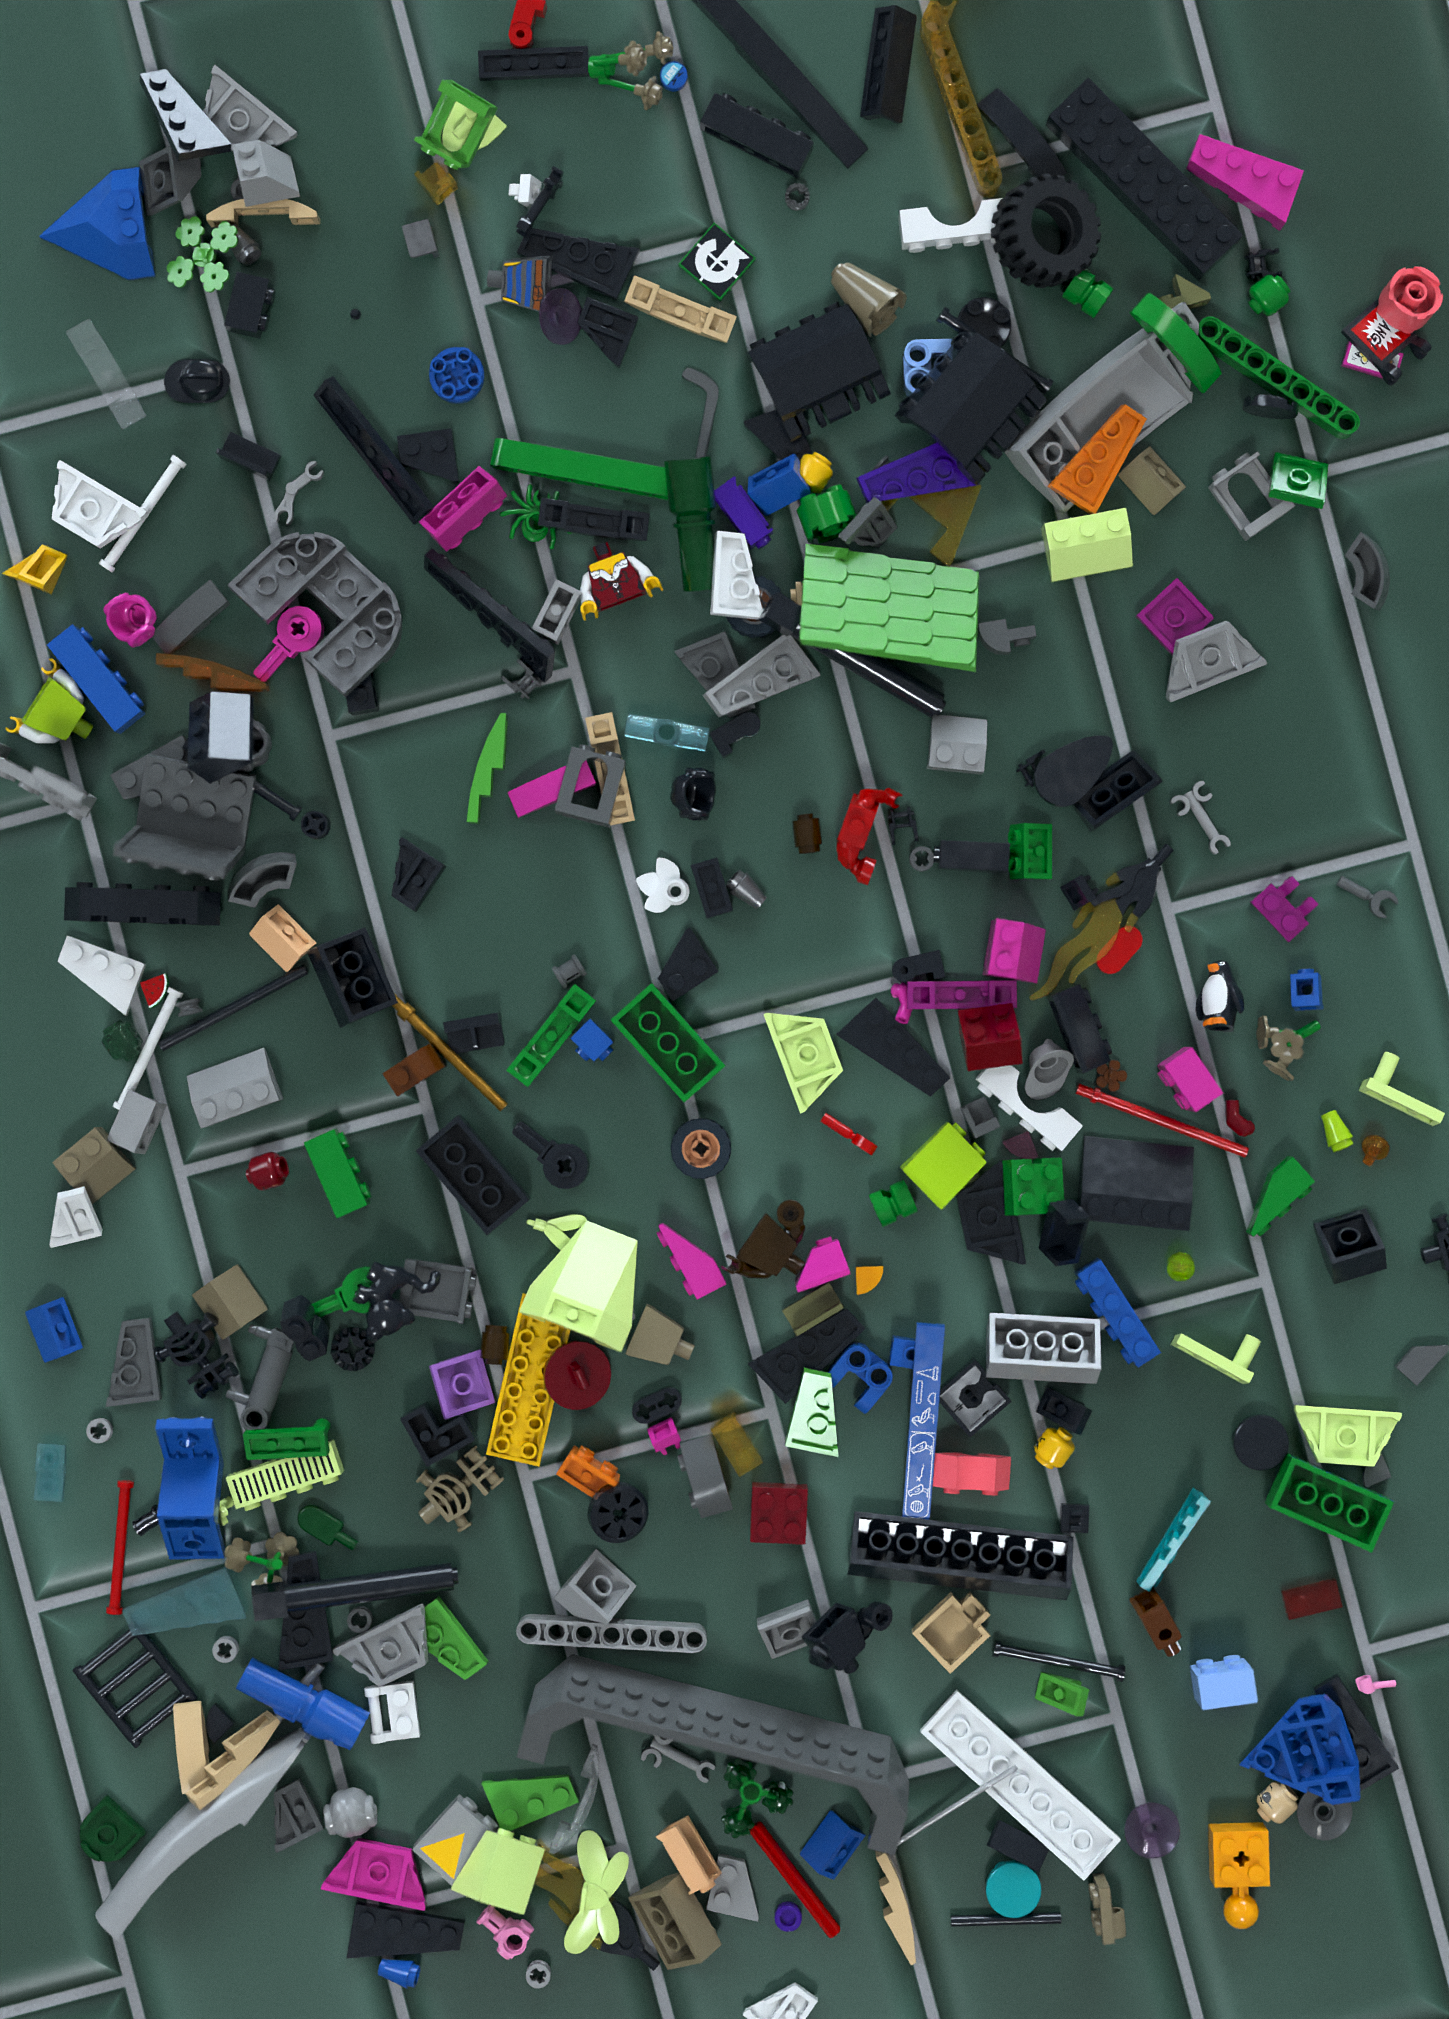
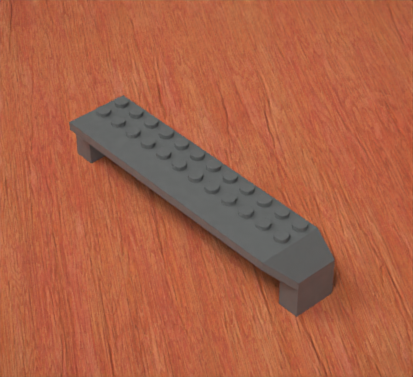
(725, 1725)

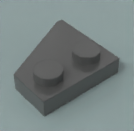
(294, 1815)

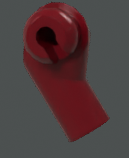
(1236, 1121)

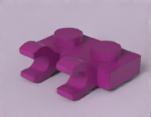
(1278, 910)

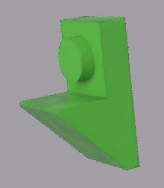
(1062, 1693)

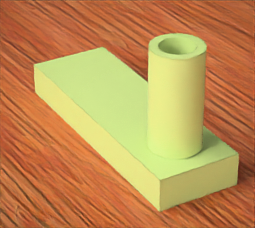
(1378, 1088)
(1235, 1369)

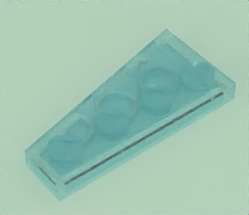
(196, 1602)

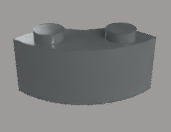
(1371, 571)
(261, 876)
(705, 1476)

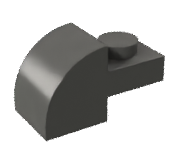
(997, 638)

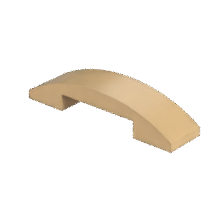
(298, 213)
(679, 310)
(604, 738)

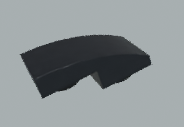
(1018, 1845)

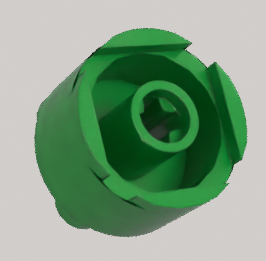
(826, 515)

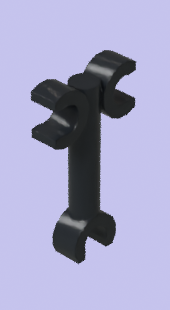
(548, 192)

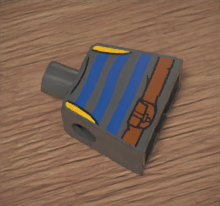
(523, 280)

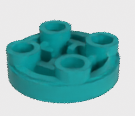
(1013, 1889)

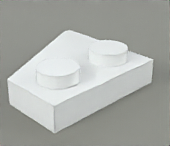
(74, 1218)
(787, 2003)

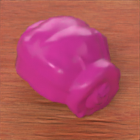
(130, 619)

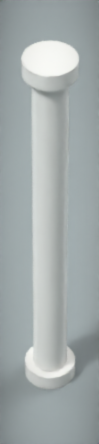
(148, 505)
(150, 1044)

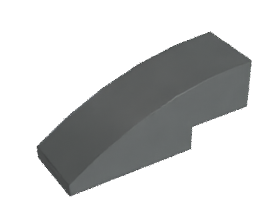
(190, 618)

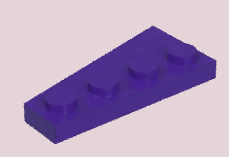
(913, 475)

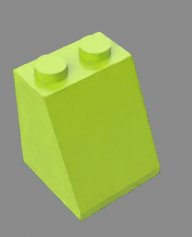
(944, 1164)

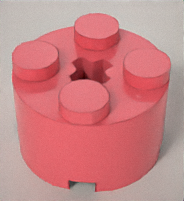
(1410, 299)

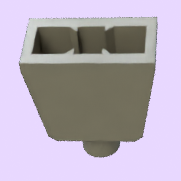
(658, 1338)

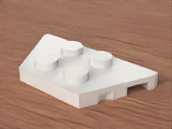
(91, 508)

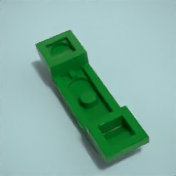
(1179, 339)
(551, 1035)

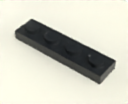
(533, 63)

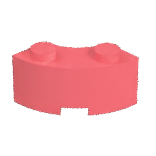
(971, 1472)

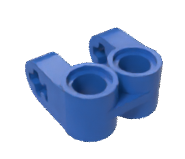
(863, 1370)

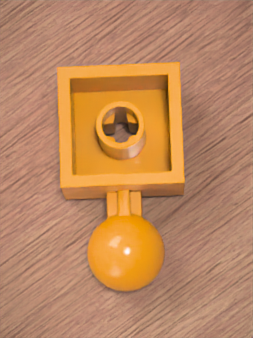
(1247, 1871)

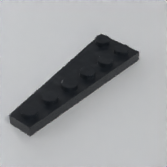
(536, 652)

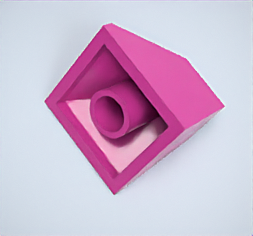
(822, 1264)

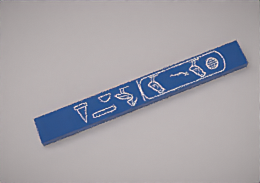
(923, 1420)

